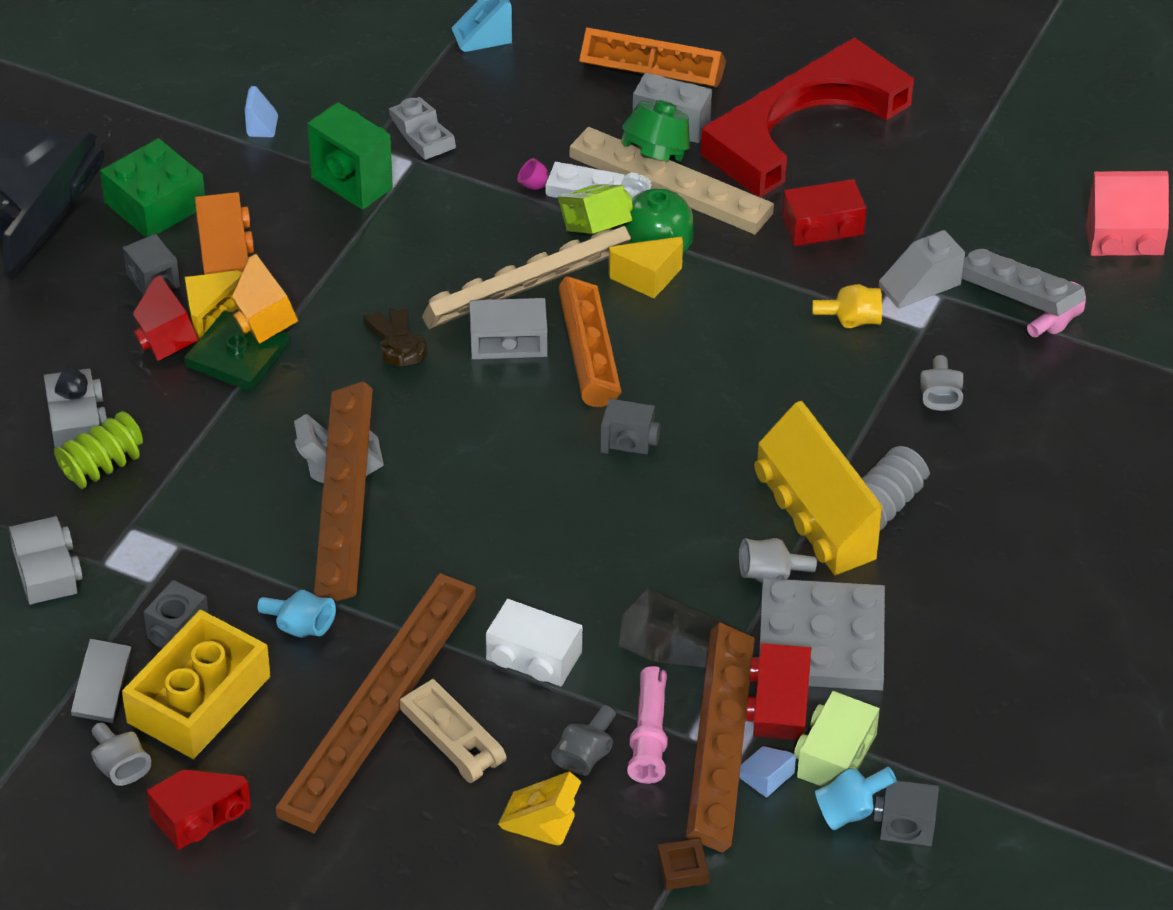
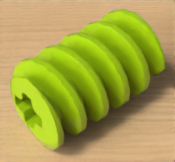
(99, 448)

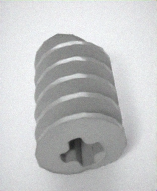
(896, 480)

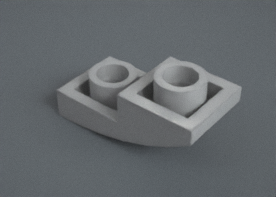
(421, 128)
(101, 680)

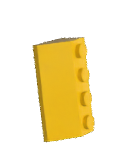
(820, 490)

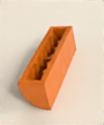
(652, 57)

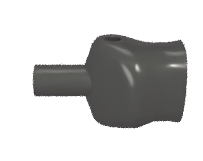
(584, 744)

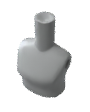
(941, 386)
(771, 560)
(119, 755)

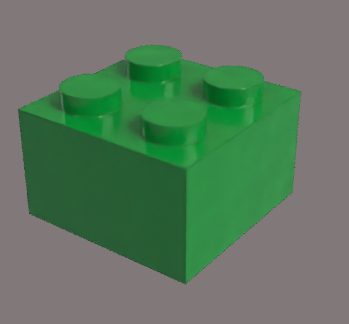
(350, 155)
(152, 188)

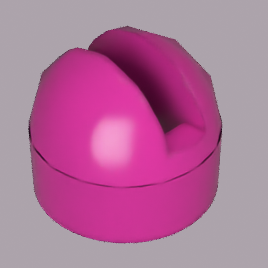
(533, 175)

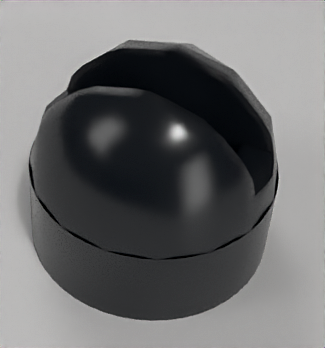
(71, 384)

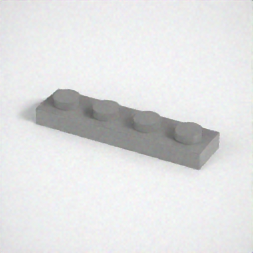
(1021, 282)

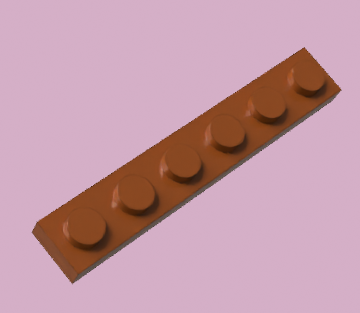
(343, 492)
(720, 738)

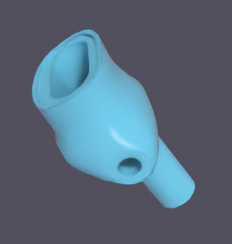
(301, 613)
(851, 796)

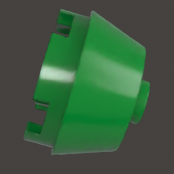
(657, 130)

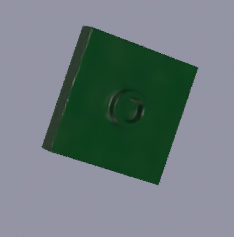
(235, 356)

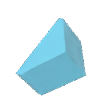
(484, 25)

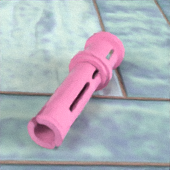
(649, 738)

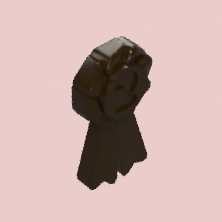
(397, 344)

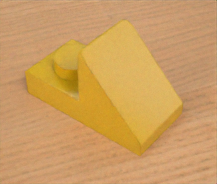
(543, 809)

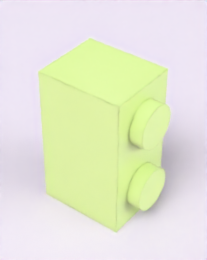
(837, 740)

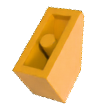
(261, 302)

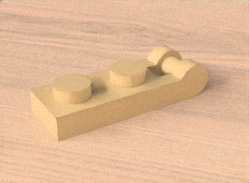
(452, 730)

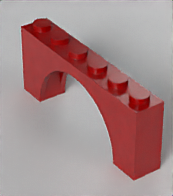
(846, 76)

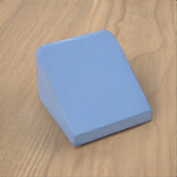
(259, 115)
(767, 769)

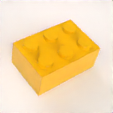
(196, 684)

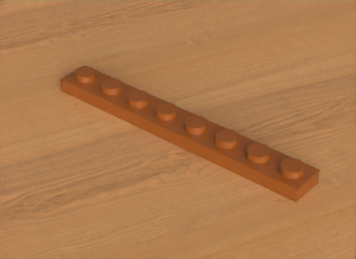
(375, 704)

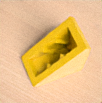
(646, 264)
(209, 297)

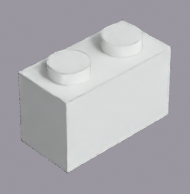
(534, 642)

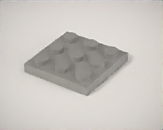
(834, 619)

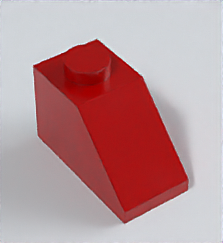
(162, 321)

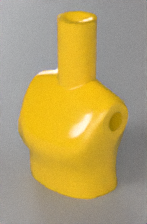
(853, 306)

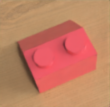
(1128, 213)

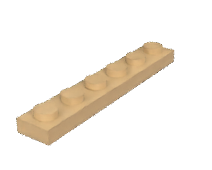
(698, 190)
(514, 280)

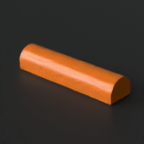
(589, 342)

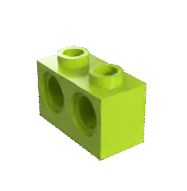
(595, 208)

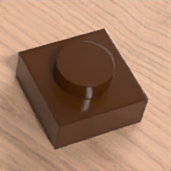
(683, 864)

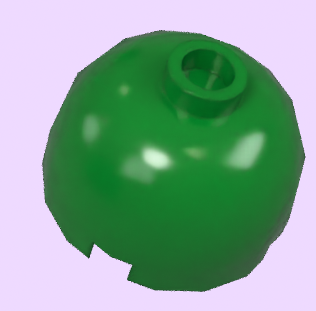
(659, 216)

